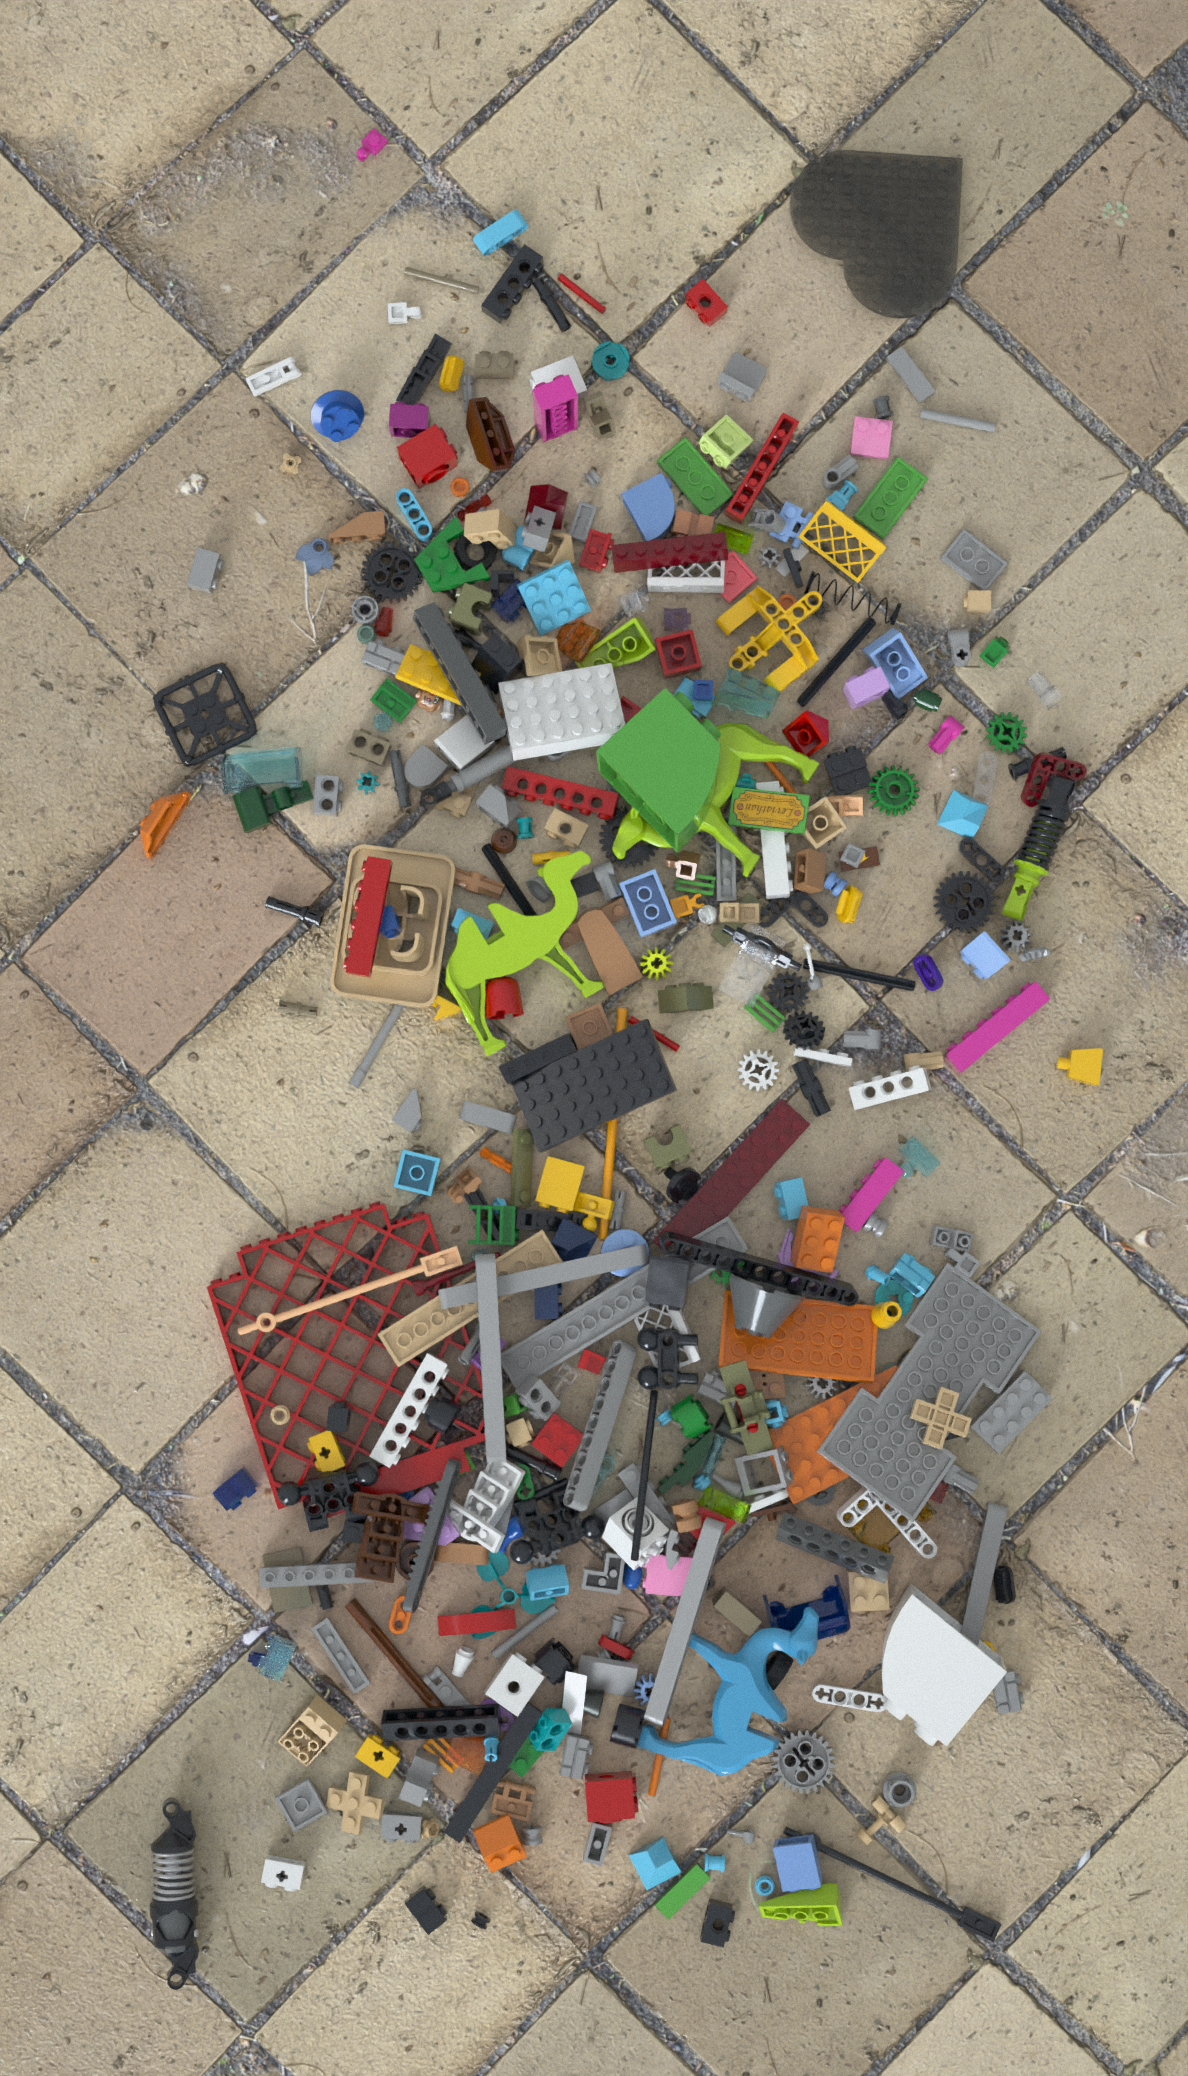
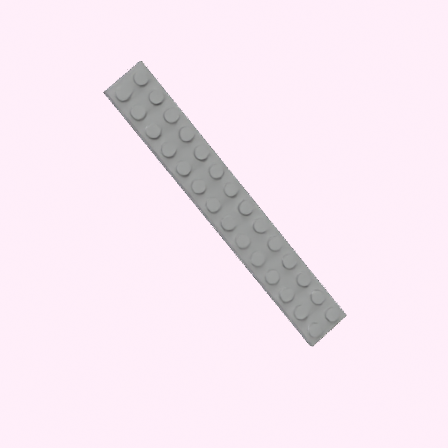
(602, 1313)

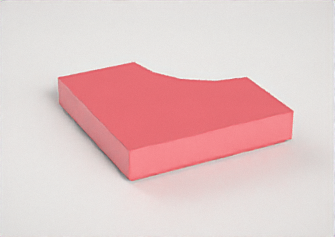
(736, 577)

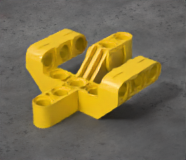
(803, 653)

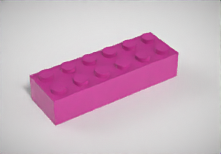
(555, 407)

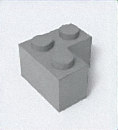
(606, 1579)
(418, 1780)

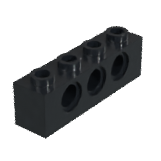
(525, 258)
(537, 1058)

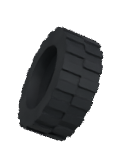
(466, 562)
(777, 1668)

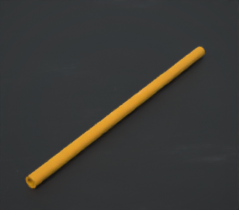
(610, 1144)

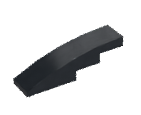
(424, 371)

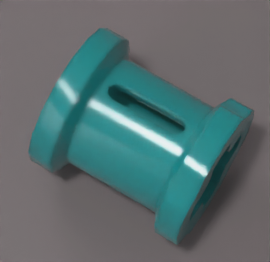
(525, 828)

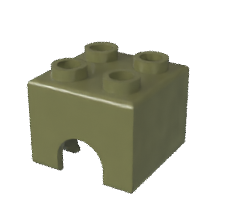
(468, 601)
(664, 1154)

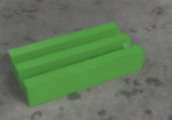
(695, 891)
(760, 1019)

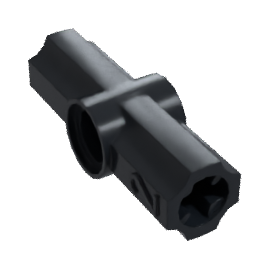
(811, 1087)
(477, 1198)

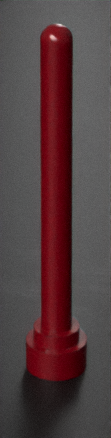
(421, 1286)

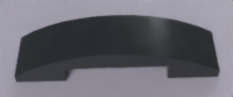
(544, 1220)

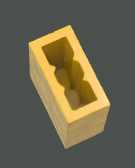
(559, 1184)

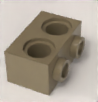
(367, 751)

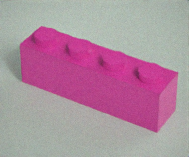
(870, 1194)

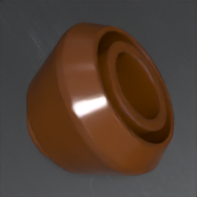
(508, 844)

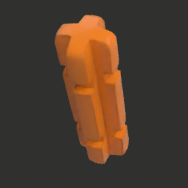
(496, 1159)

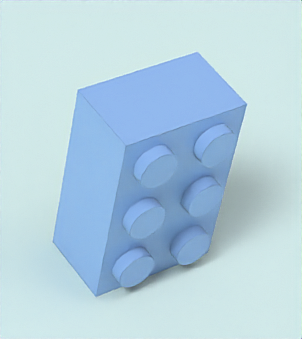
(647, 903)

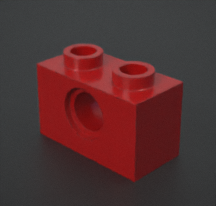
(703, 292)

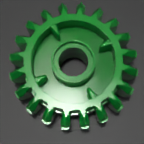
(885, 798)

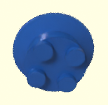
(337, 415)

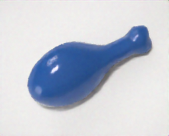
(513, 1532)
(632, 1577)

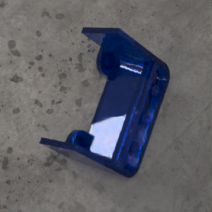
(830, 1608)

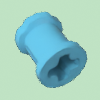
(714, 1862)

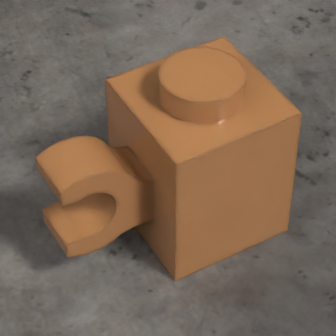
(686, 864)

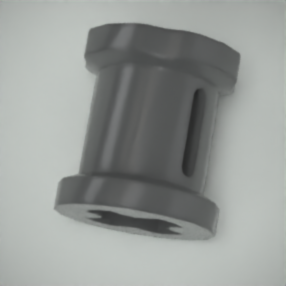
(883, 407)

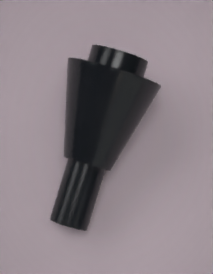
(466, 640)

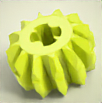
(661, 969)

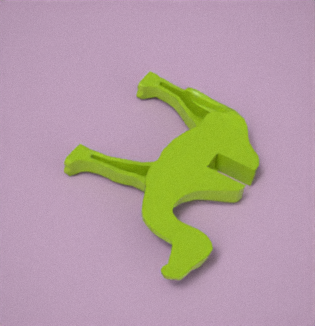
(737, 744)
(516, 947)

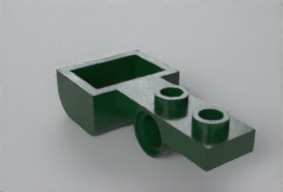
(256, 809)

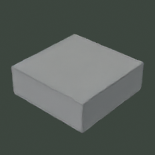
(852, 855)

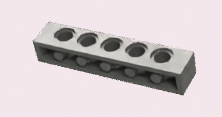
(834, 1547)

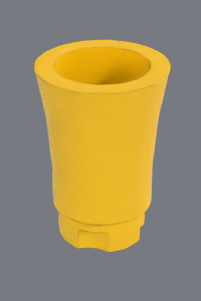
(880, 1316)

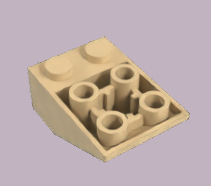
(312, 1731)

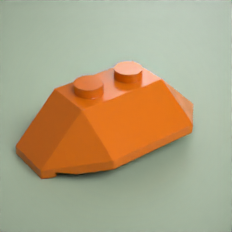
(161, 820)

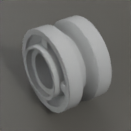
(365, 601)

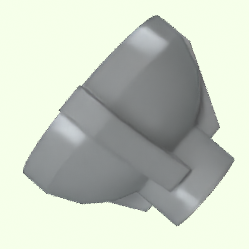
(539, 888)

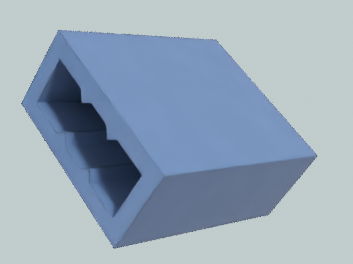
(798, 1863)

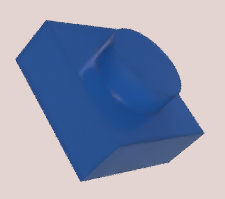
(703, 690)

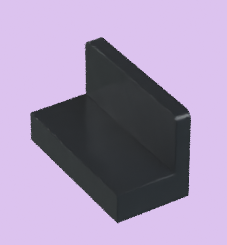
(498, 577)

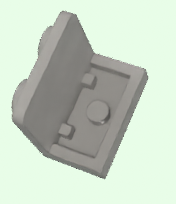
(741, 377)

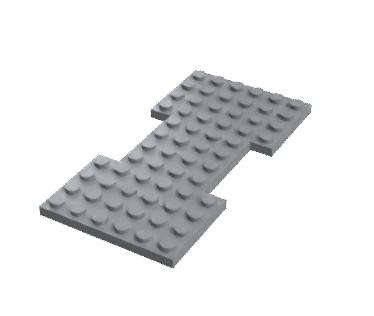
(961, 1344)

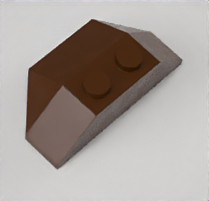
(489, 435)

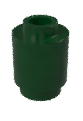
(927, 700)

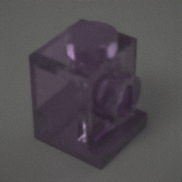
(671, 624)

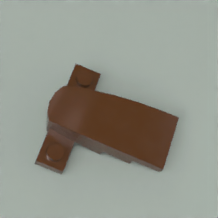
(384, 1532)

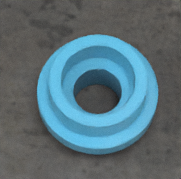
(764, 1891)

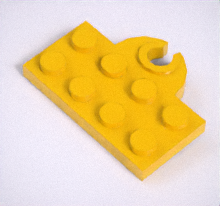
(423, 671)

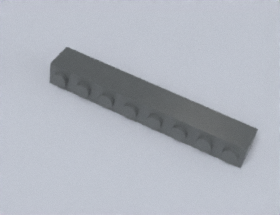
(460, 673)

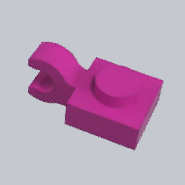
(372, 143)

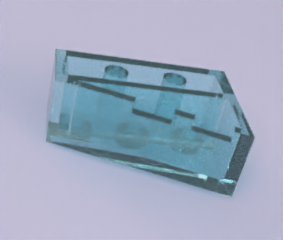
(745, 693)

